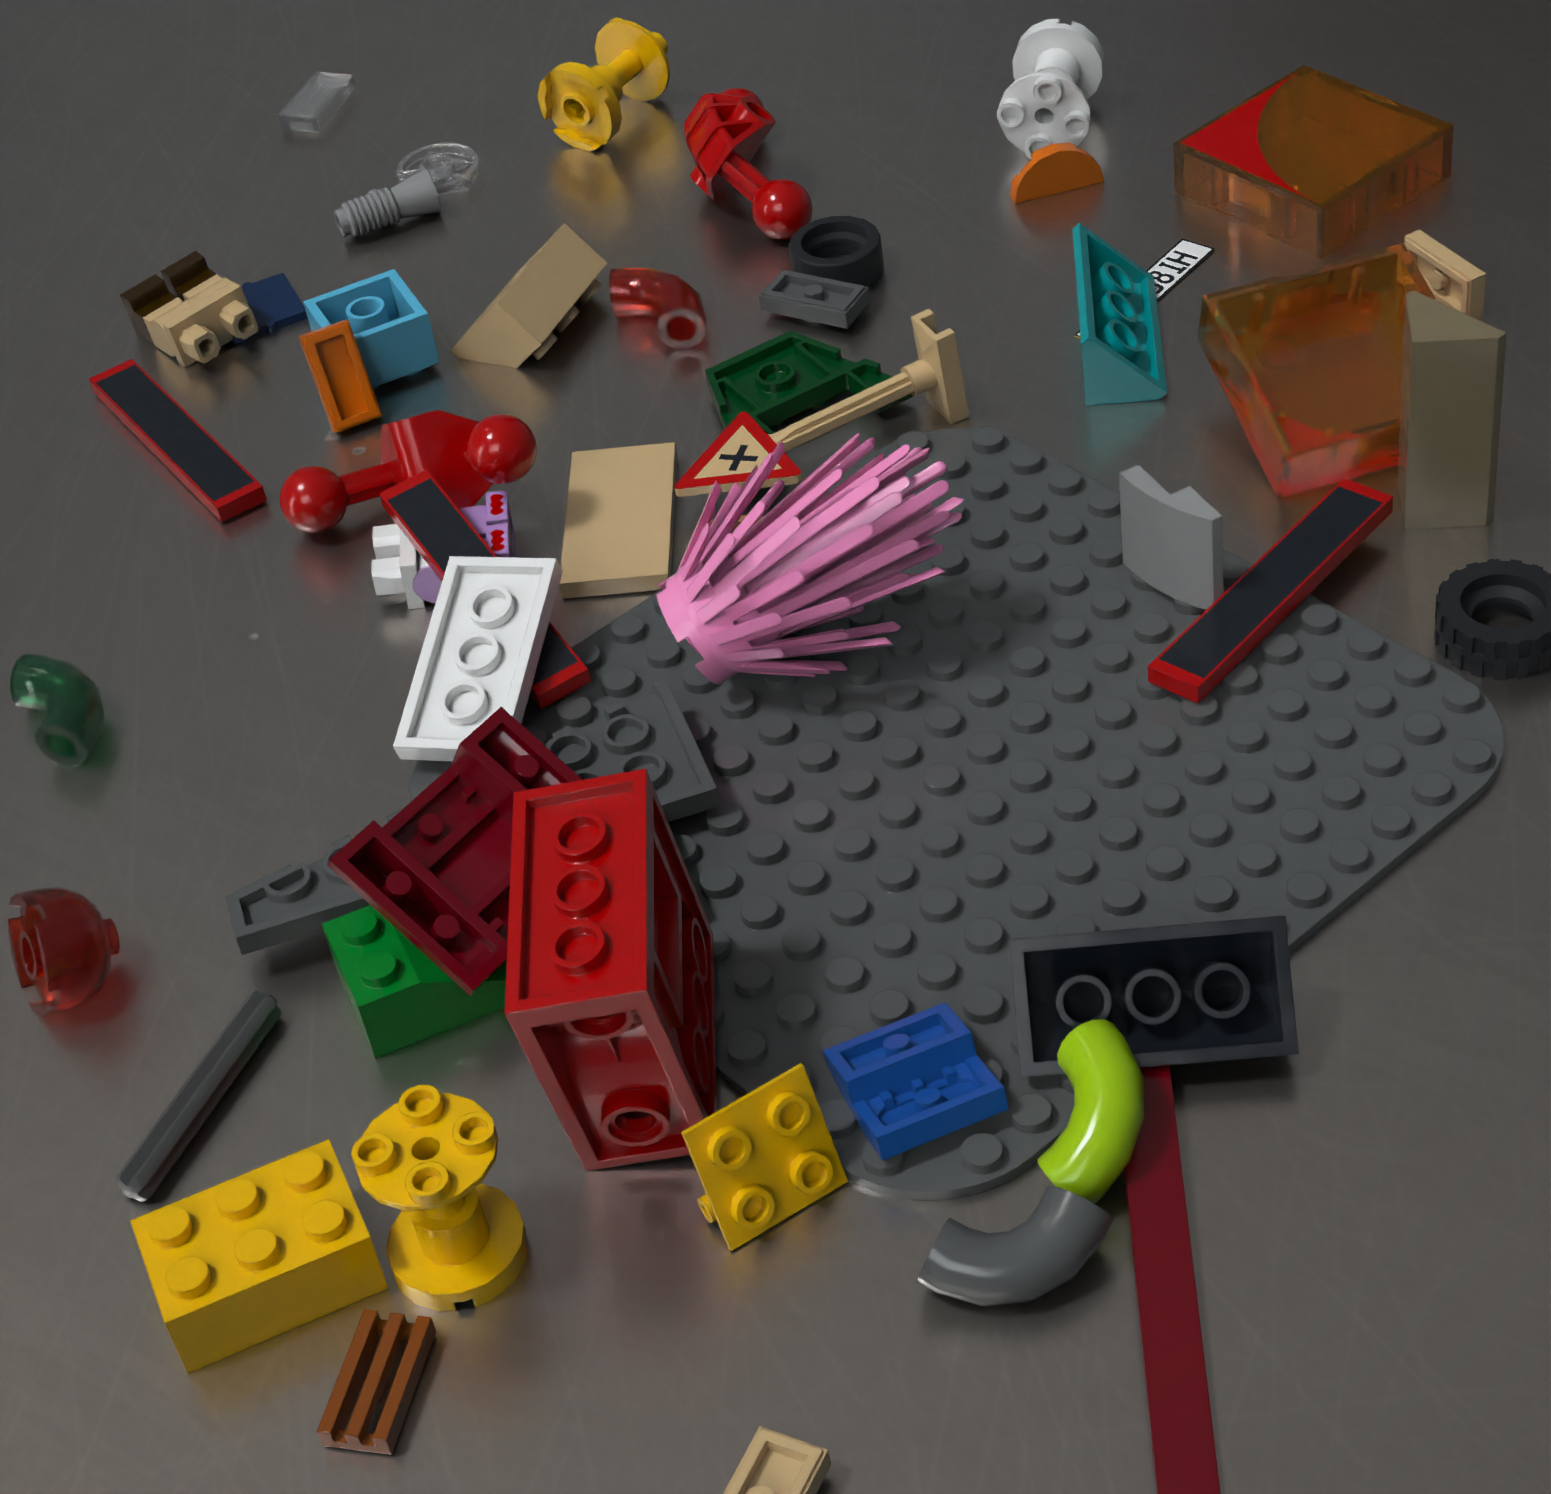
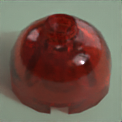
(60, 947)

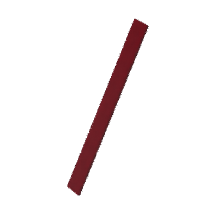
(1168, 1300)

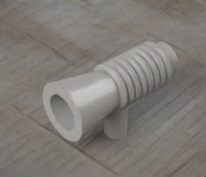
(383, 207)

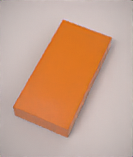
(340, 376)

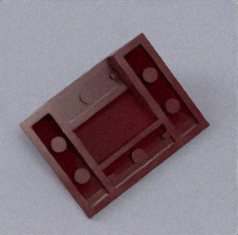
(447, 854)

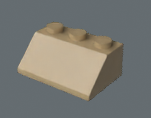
(534, 303)

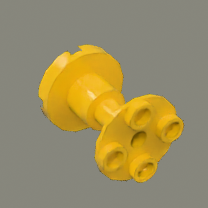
(587, 98)
(453, 1232)

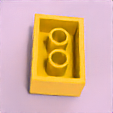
(258, 1255)

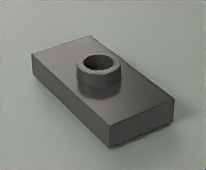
(814, 298)

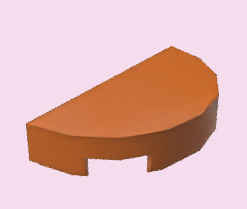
(1054, 171)

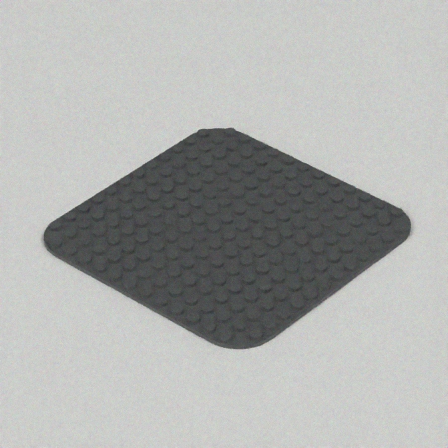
(1020, 786)

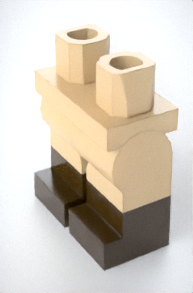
(189, 310)

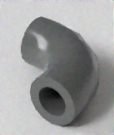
(1017, 1262)

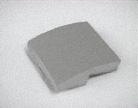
(1171, 539)

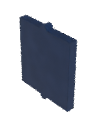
(273, 304)

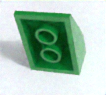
(397, 987)

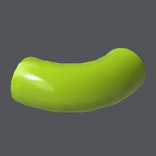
(1105, 1111)

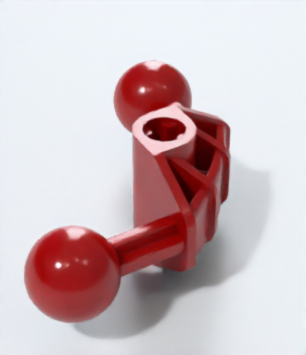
(723, 138)
(455, 450)

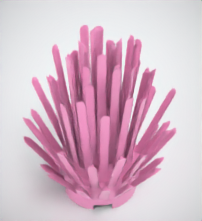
(804, 561)

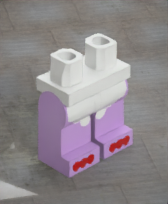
(404, 571)

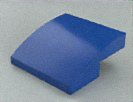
(915, 1080)

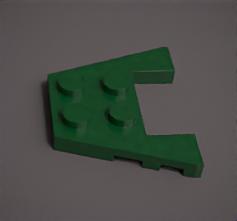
(787, 379)

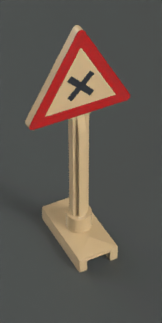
(747, 444)

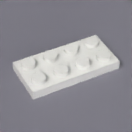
(477, 651)

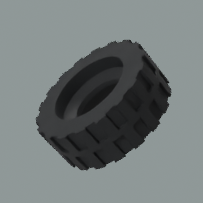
(1490, 649)

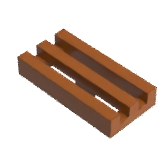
(391, 1332)

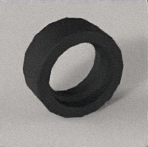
(838, 236)

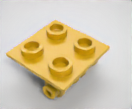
(764, 1157)

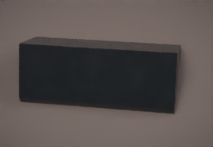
(1166, 988)

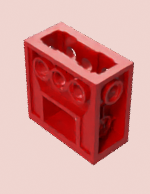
(610, 968)

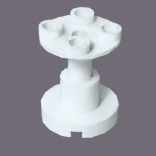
(1054, 77)

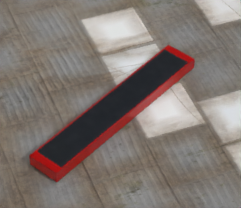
(178, 440)
(442, 531)
(1269, 590)

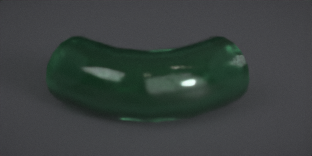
(70, 706)

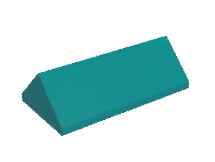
(1116, 324)

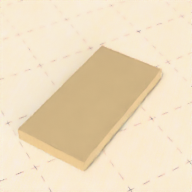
(619, 520)

